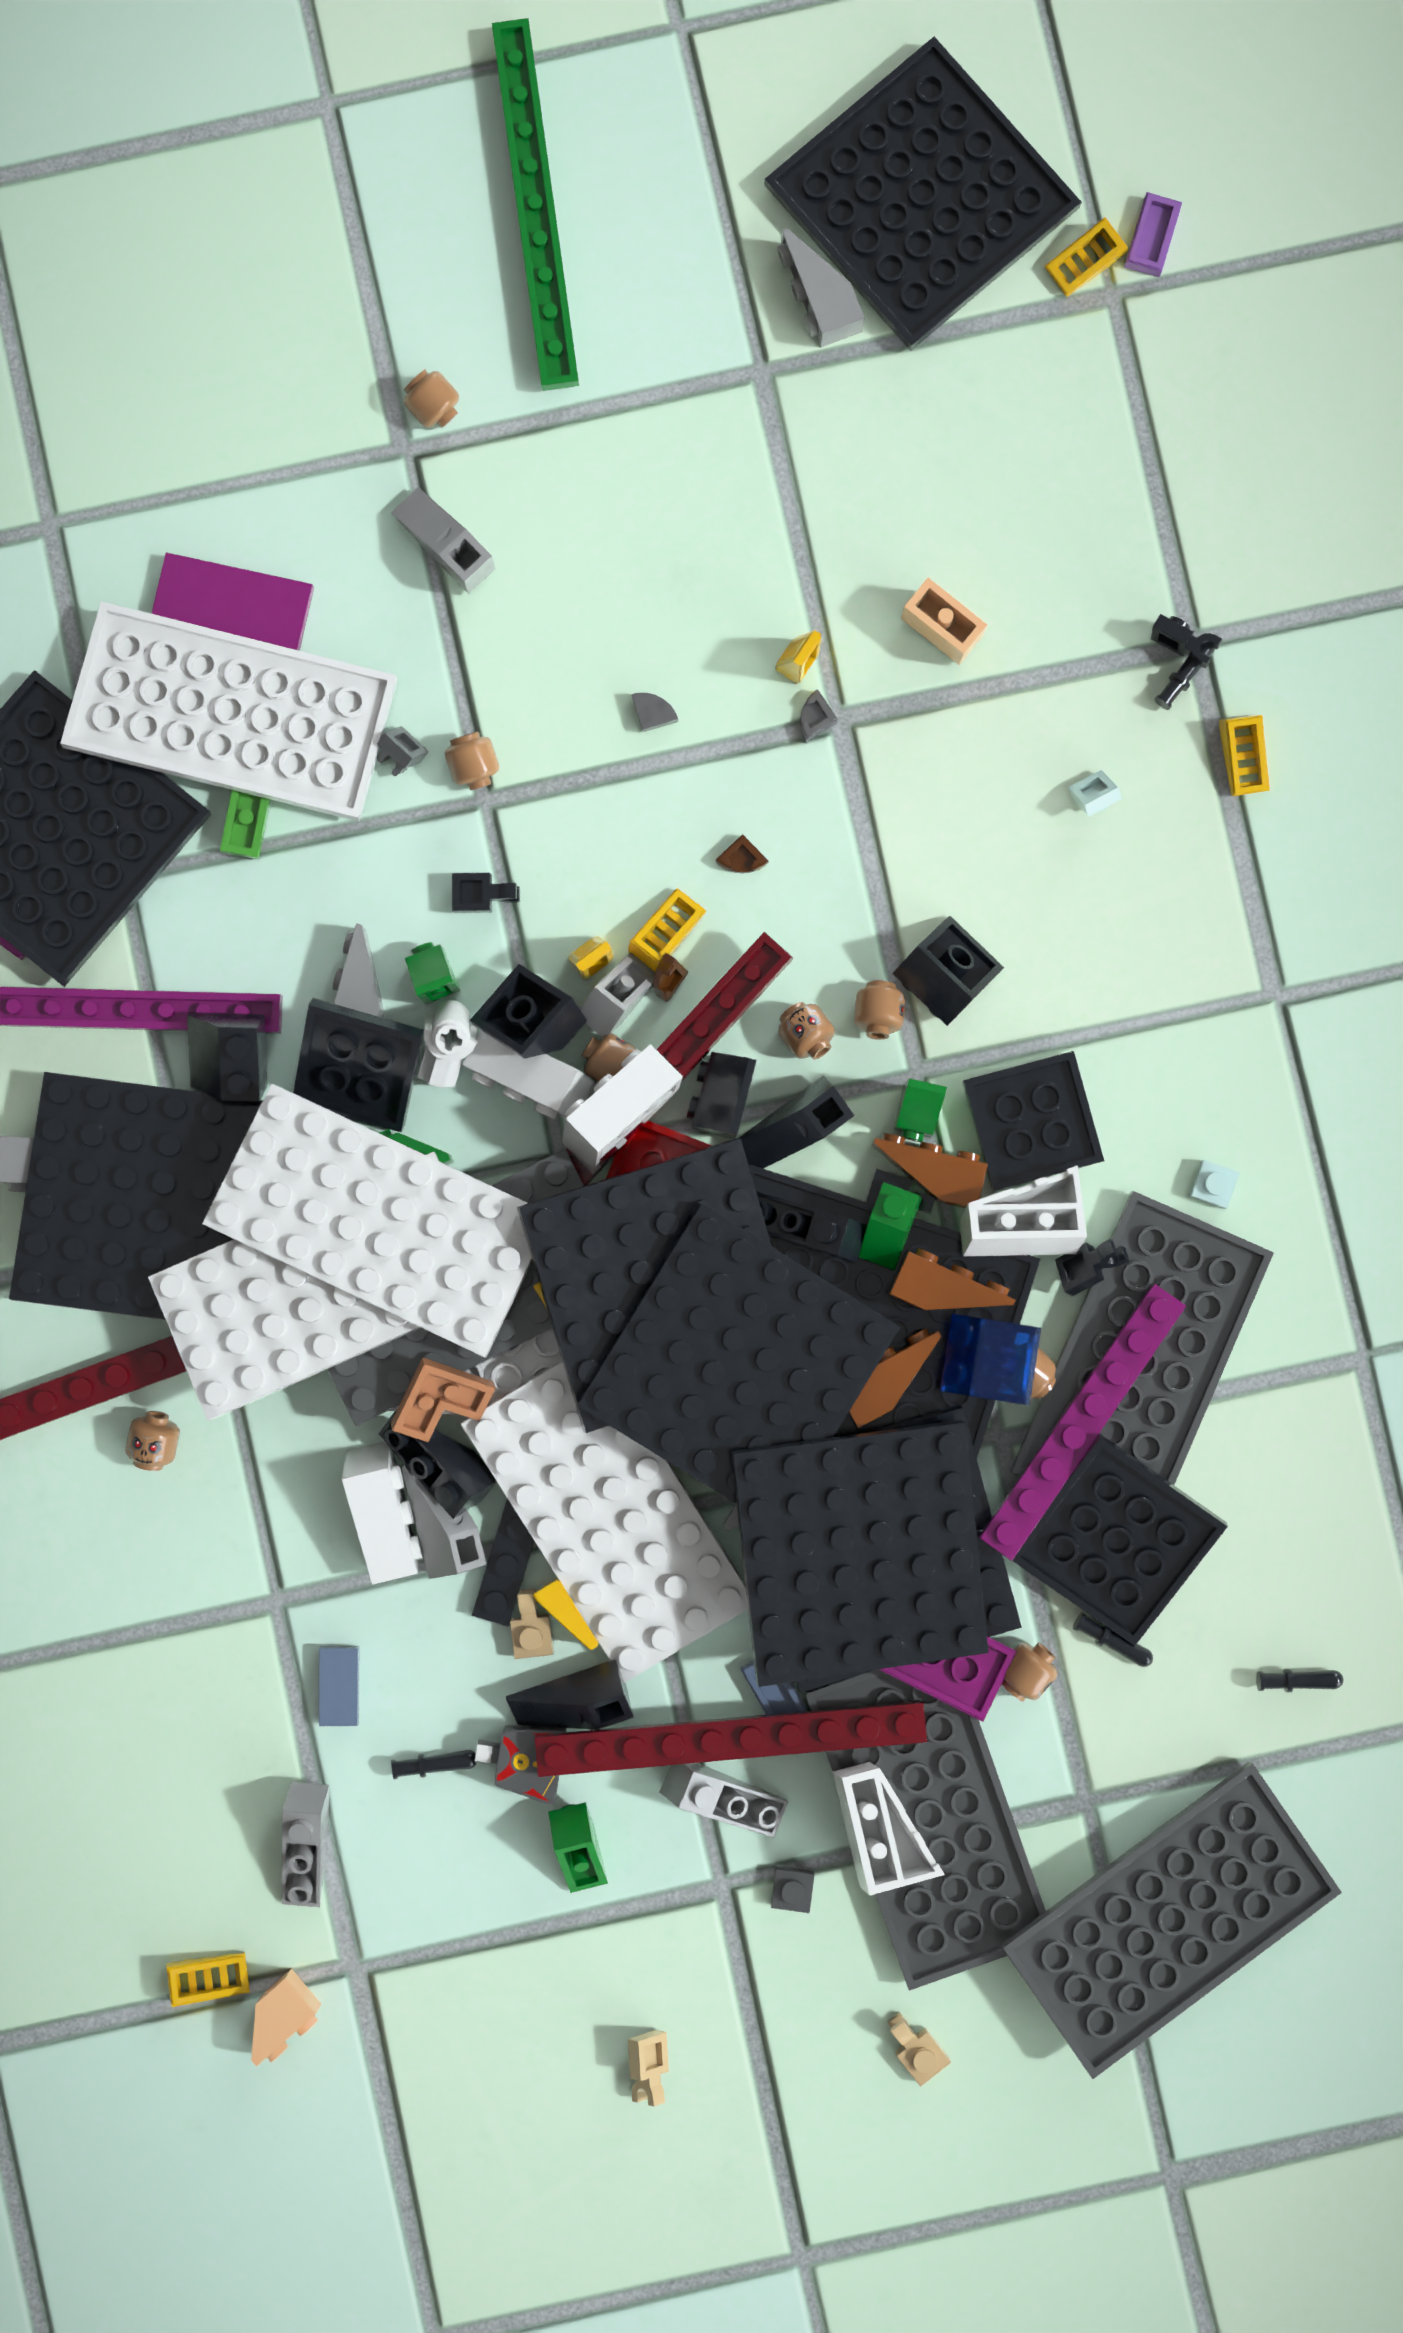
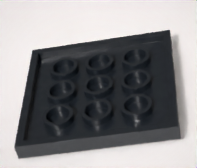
(1119, 1540)

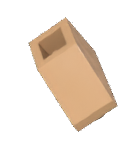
(279, 2014)

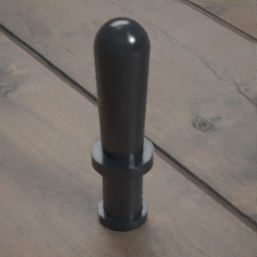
(1180, 680)
(1103, 1635)
(1299, 1680)
(439, 1763)

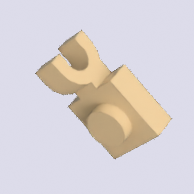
(531, 1631)
(919, 2051)
(646, 2062)

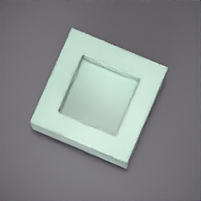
(1095, 793)
(1214, 1184)

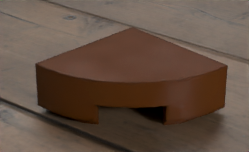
(742, 857)
(668, 977)

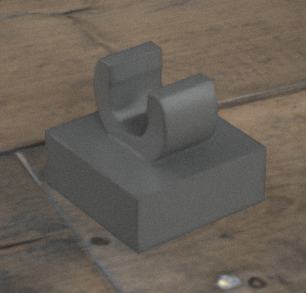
(401, 748)

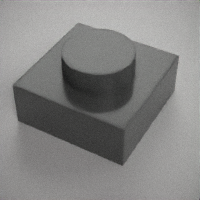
(792, 1889)

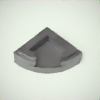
(653, 711)
(816, 716)

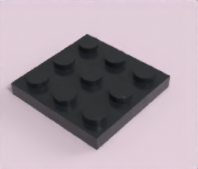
(358, 1064)
(1033, 1120)

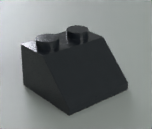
(948, 970)
(529, 1015)
(228, 1055)
(722, 1095)

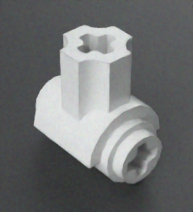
(447, 1042)

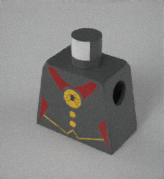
(518, 1763)

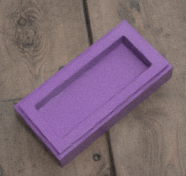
(1153, 234)

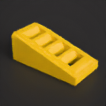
(1102, 228)
(799, 656)
(1231, 756)
(644, 952)
(591, 957)
(560, 1605)
(180, 1998)

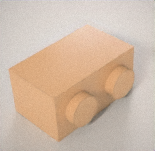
(943, 621)

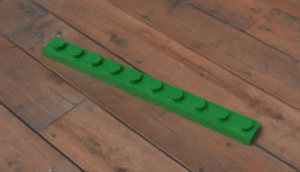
(535, 204)

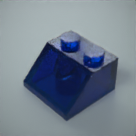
(990, 1359)

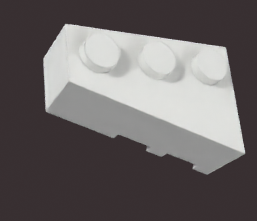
(538, 1078)
(619, 1106)
(1027, 1220)
(381, 1513)
(880, 1834)

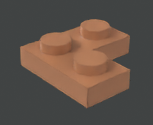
(437, 1389)

